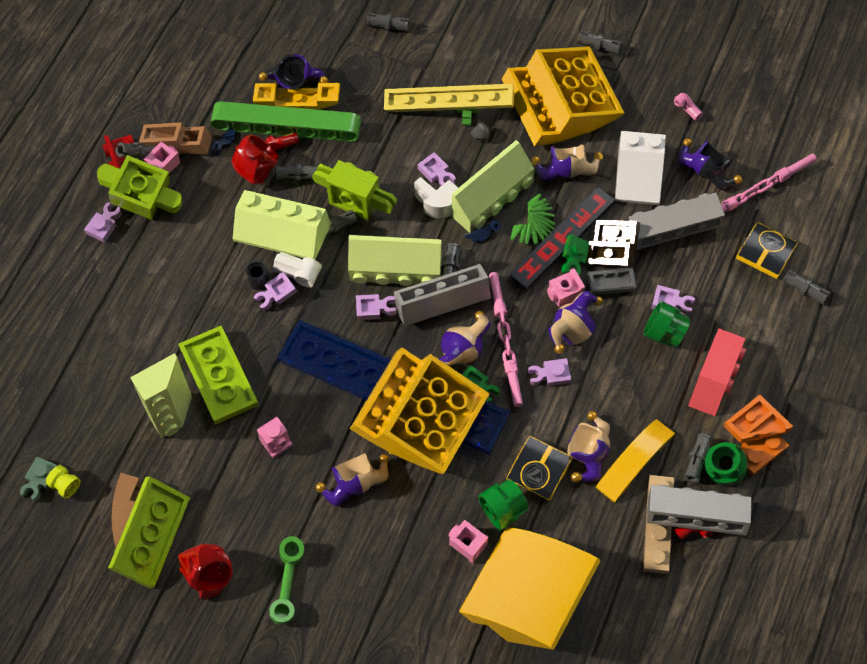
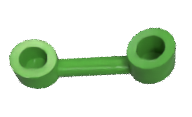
(282, 610)

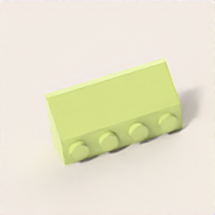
(492, 187)
(280, 225)
(393, 260)
(164, 395)

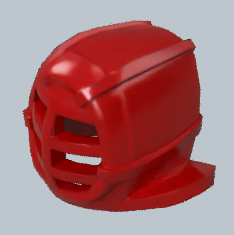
(254, 160)
(203, 570)

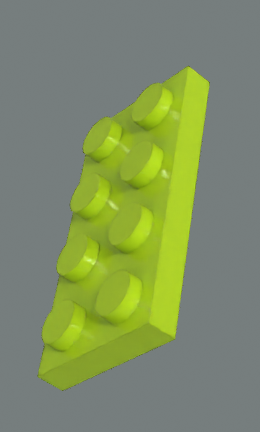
(218, 375)
(149, 532)

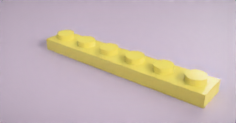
(449, 98)

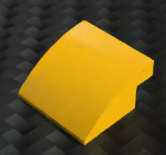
(562, 94)
(420, 410)
(529, 588)

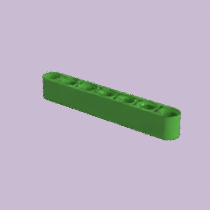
(286, 121)

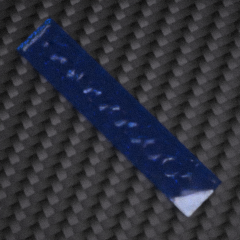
(359, 371)

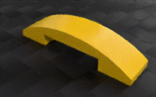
(306, 98)
(634, 459)

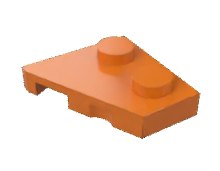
(757, 421)
(762, 452)

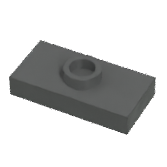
(611, 281)

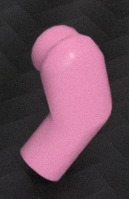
(684, 101)

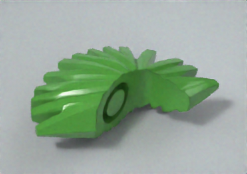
(538, 222)

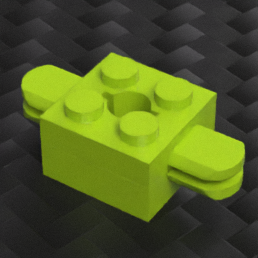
(139, 187)
(354, 189)

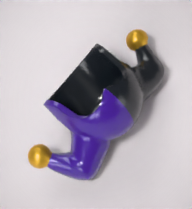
(294, 72)
(708, 164)

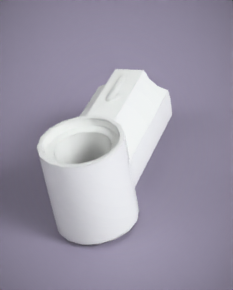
(302, 271)

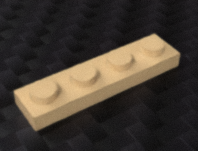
(657, 536)

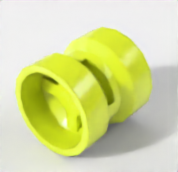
(62, 481)

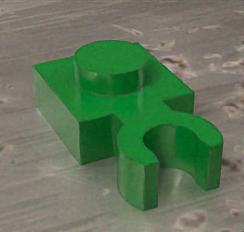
(575, 252)
(481, 380)

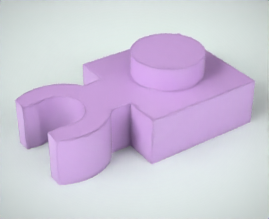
(436, 169)
(103, 225)
(278, 290)
(672, 297)
(370, 306)
(554, 372)

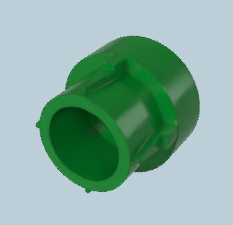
(666, 325)
(726, 451)
(503, 503)

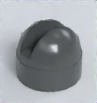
(480, 132)

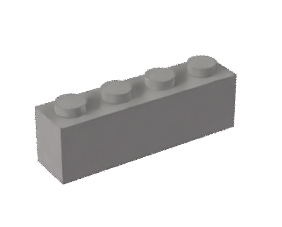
(679, 220)
(442, 294)
(699, 509)

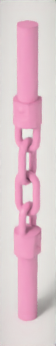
(781, 175)
(511, 365)

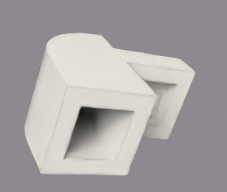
(436, 202)

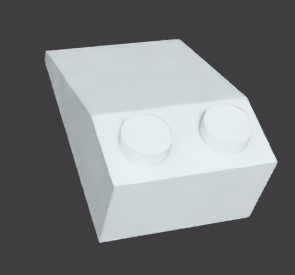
(640, 168)

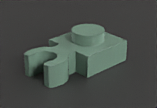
(37, 478)

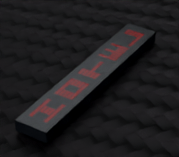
(553, 246)

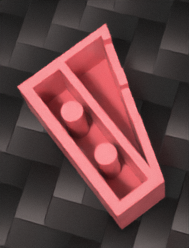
(716, 372)

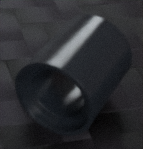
(257, 268)

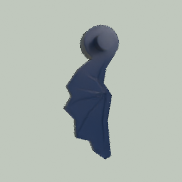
(226, 140)
(481, 234)

